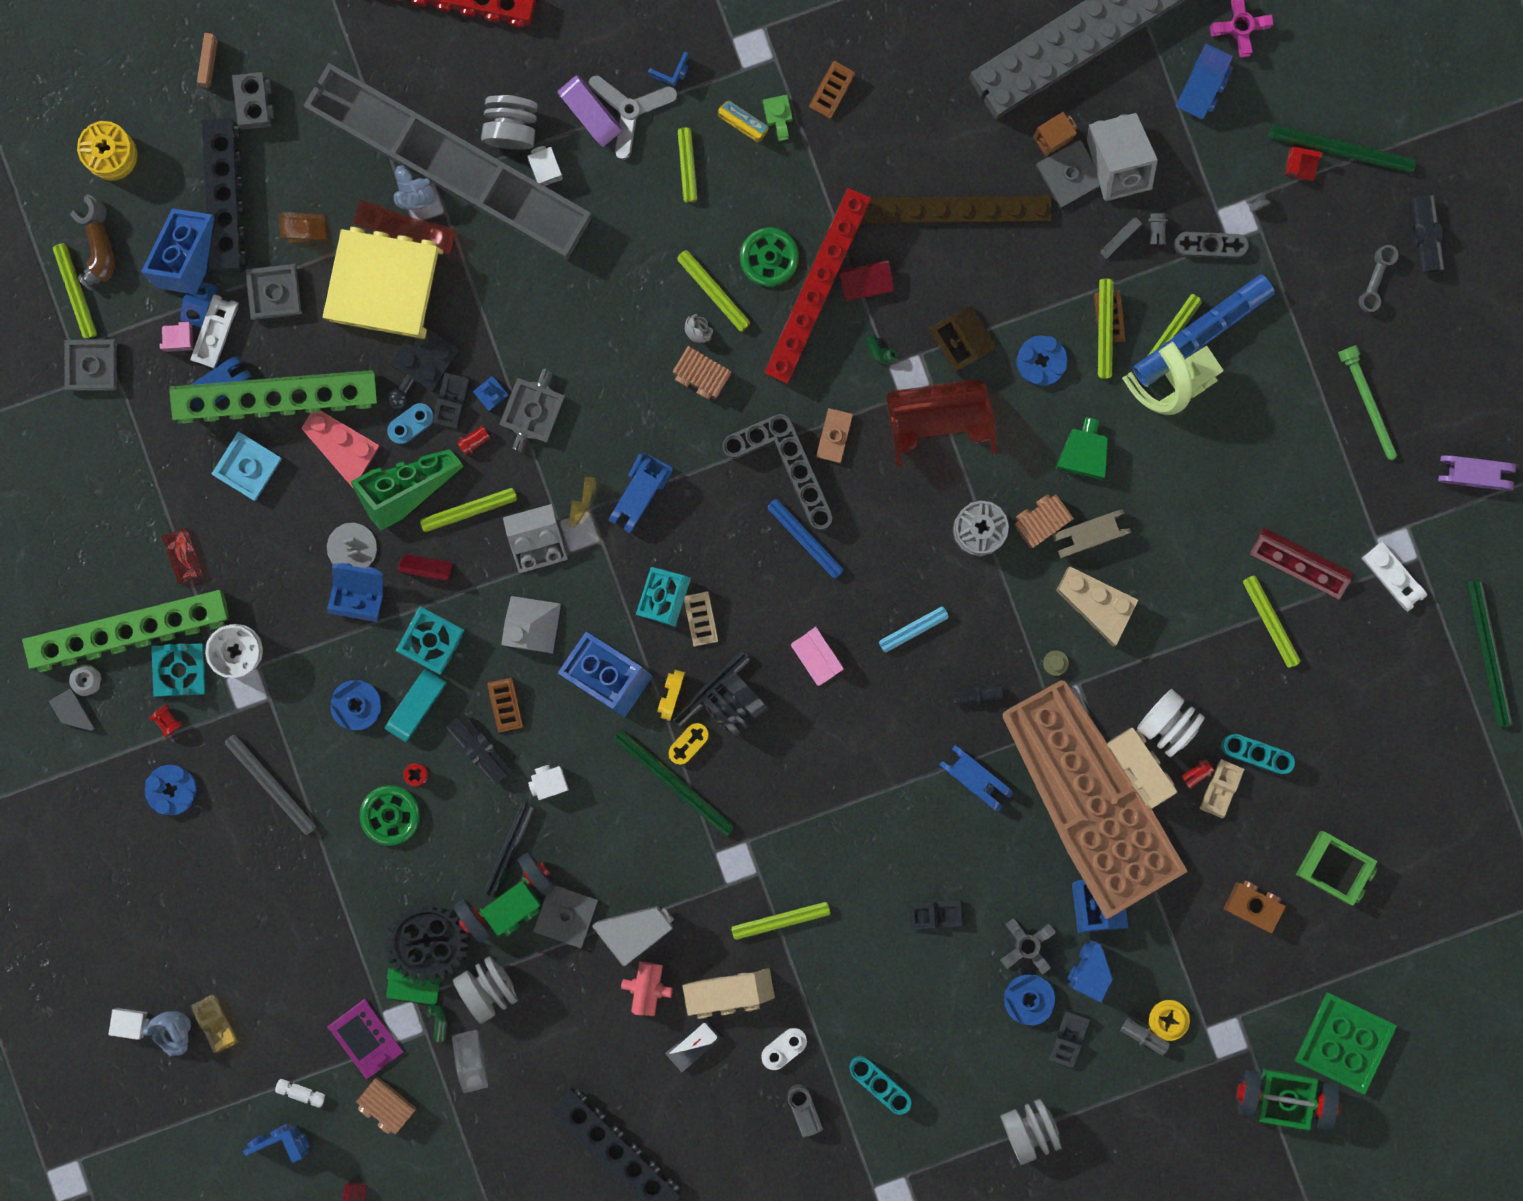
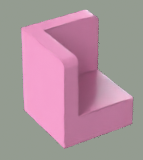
(177, 337)

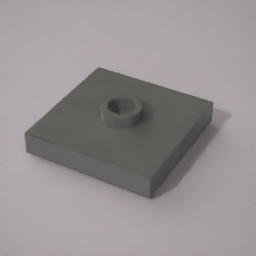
(1069, 173)
(273, 292)
(91, 365)
(566, 916)

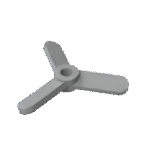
(640, 106)

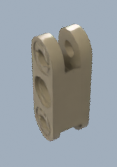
(1091, 533)

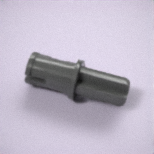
(1144, 1036)

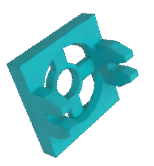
(651, 592)
(158, 655)
(438, 664)

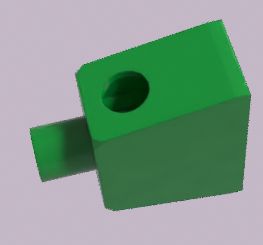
(1085, 451)

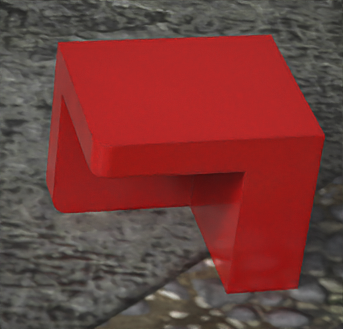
(1302, 163)

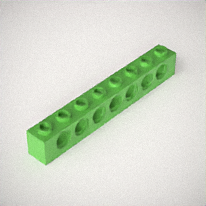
(285, 386)
(37, 646)

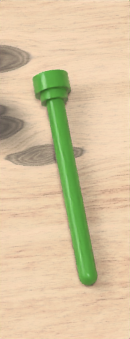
(1351, 358)

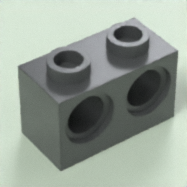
(246, 102)

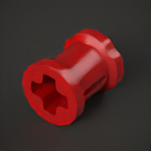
(165, 721)
(423, 774)

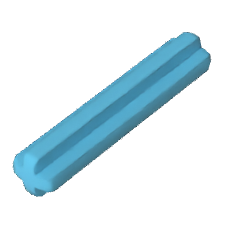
(913, 629)

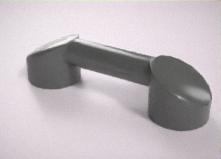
(1384, 256)

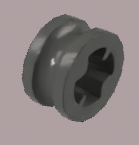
(1258, 202)

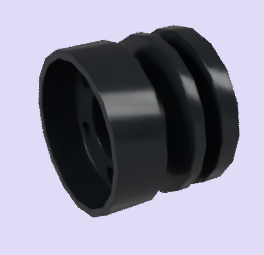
(734, 704)

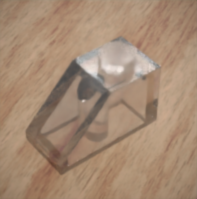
(469, 1061)

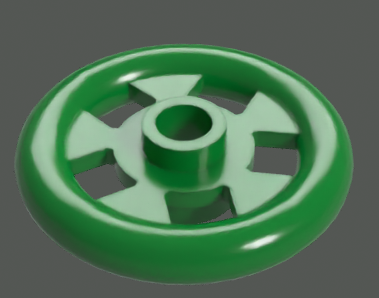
(755, 273)
(380, 835)

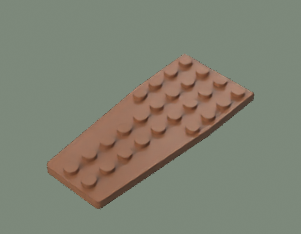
(1092, 800)

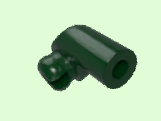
(880, 354)
(441, 1023)

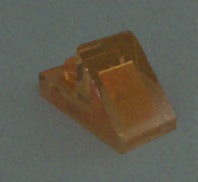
(301, 227)

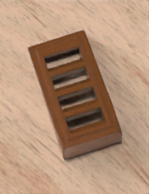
(844, 71)
(1118, 316)
(512, 692)

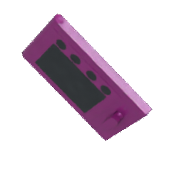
(365, 1039)

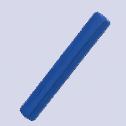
(805, 538)

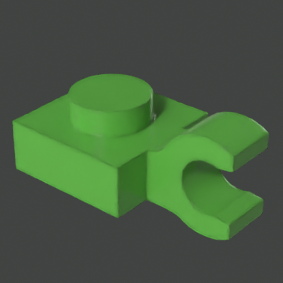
(778, 113)

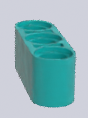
(415, 705)
(1269, 758)
(891, 1091)

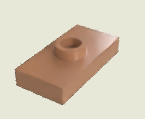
(834, 435)

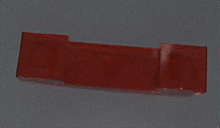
(376, 218)

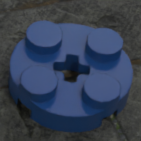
(1035, 373)
(342, 701)
(164, 803)
(1043, 1003)

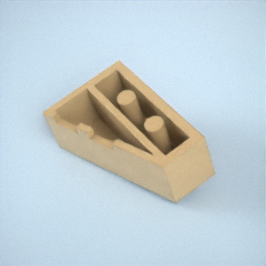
(1098, 603)
(1141, 767)
(728, 993)

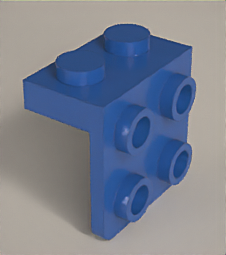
(356, 592)
(293, 1140)

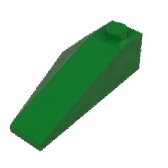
(399, 490)

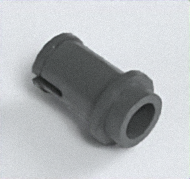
(1158, 226)

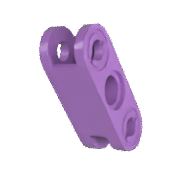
(1477, 473)

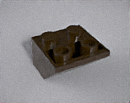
(962, 339)

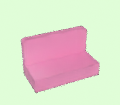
(817, 656)

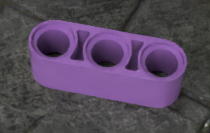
(590, 110)

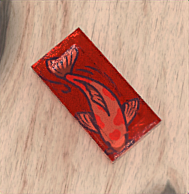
(182, 555)

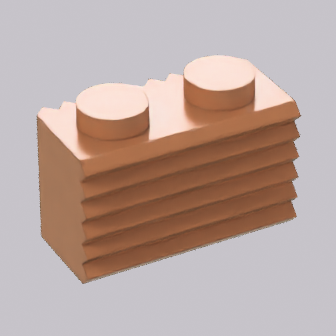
(701, 373)
(1042, 521)
(385, 1105)

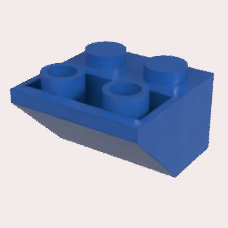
(1089, 915)
(1092, 974)

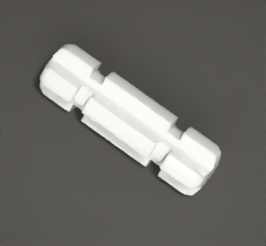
(300, 1093)

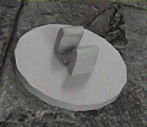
(352, 545)

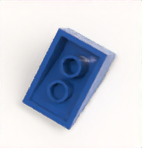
(180, 252)
(605, 674)

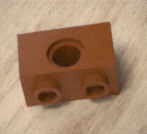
(1055, 134)
(1239, 903)

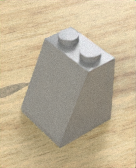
(1122, 156)
(634, 932)

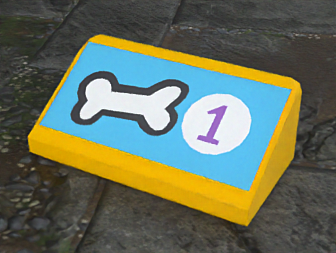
(742, 121)

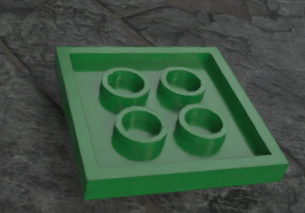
(1345, 1043)

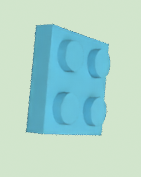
(246, 466)

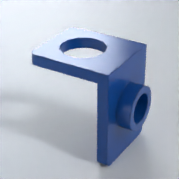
(679, 73)
(198, 303)
(655, 466)

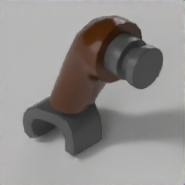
(102, 258)

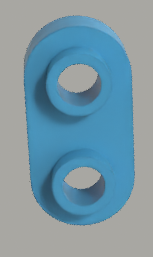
(411, 425)

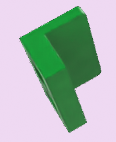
(405, 990)

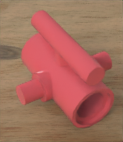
(646, 988)

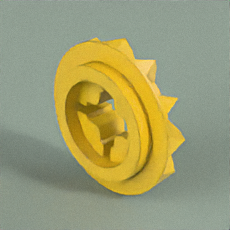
(1179, 1013)

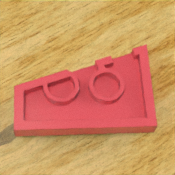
(340, 444)

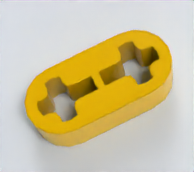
(683, 739)

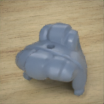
(412, 193)
(170, 1032)

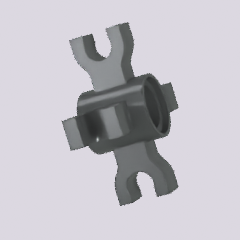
(1039, 937)

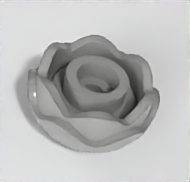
(698, 329)
(93, 680)

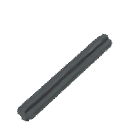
(270, 784)

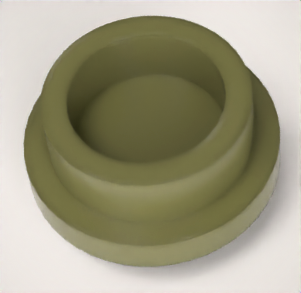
(1055, 663)

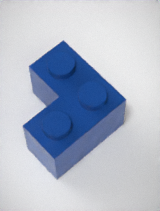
(1207, 78)

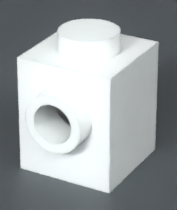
(548, 782)

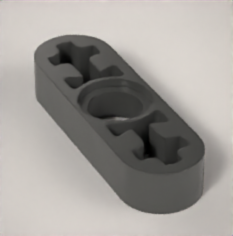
(1229, 251)

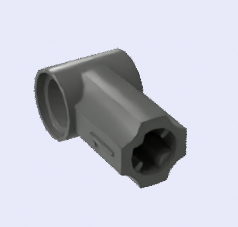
(805, 1112)

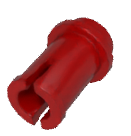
(473, 440)
(1198, 773)

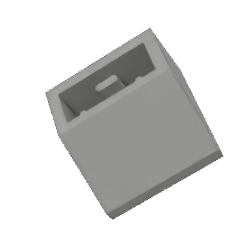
(535, 538)

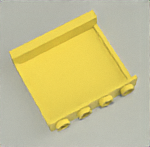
(381, 282)

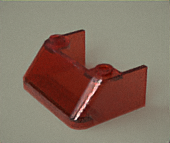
(940, 411)

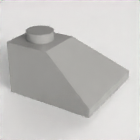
(531, 624)

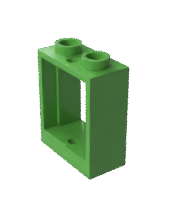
(1316, 852)

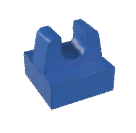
(490, 393)

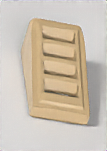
(696, 598)

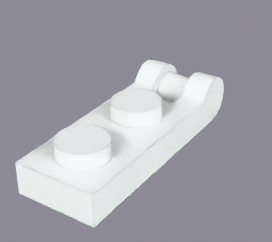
(214, 332)
(1393, 575)

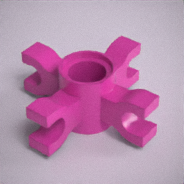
(1258, 23)

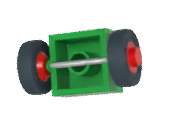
(510, 907)
(1287, 1099)

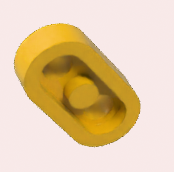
(668, 704)

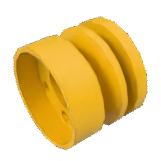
(113, 163)

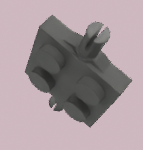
(532, 410)

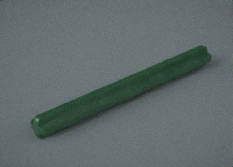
(1342, 148)
(1490, 653)
(673, 782)

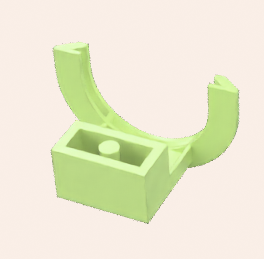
(1186, 375)

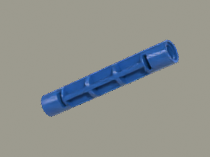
(1207, 327)

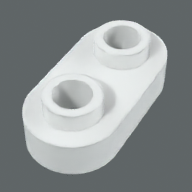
(784, 1049)

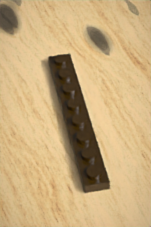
(958, 210)

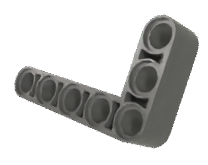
(789, 462)

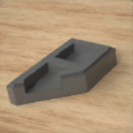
(1120, 237)
(70, 710)

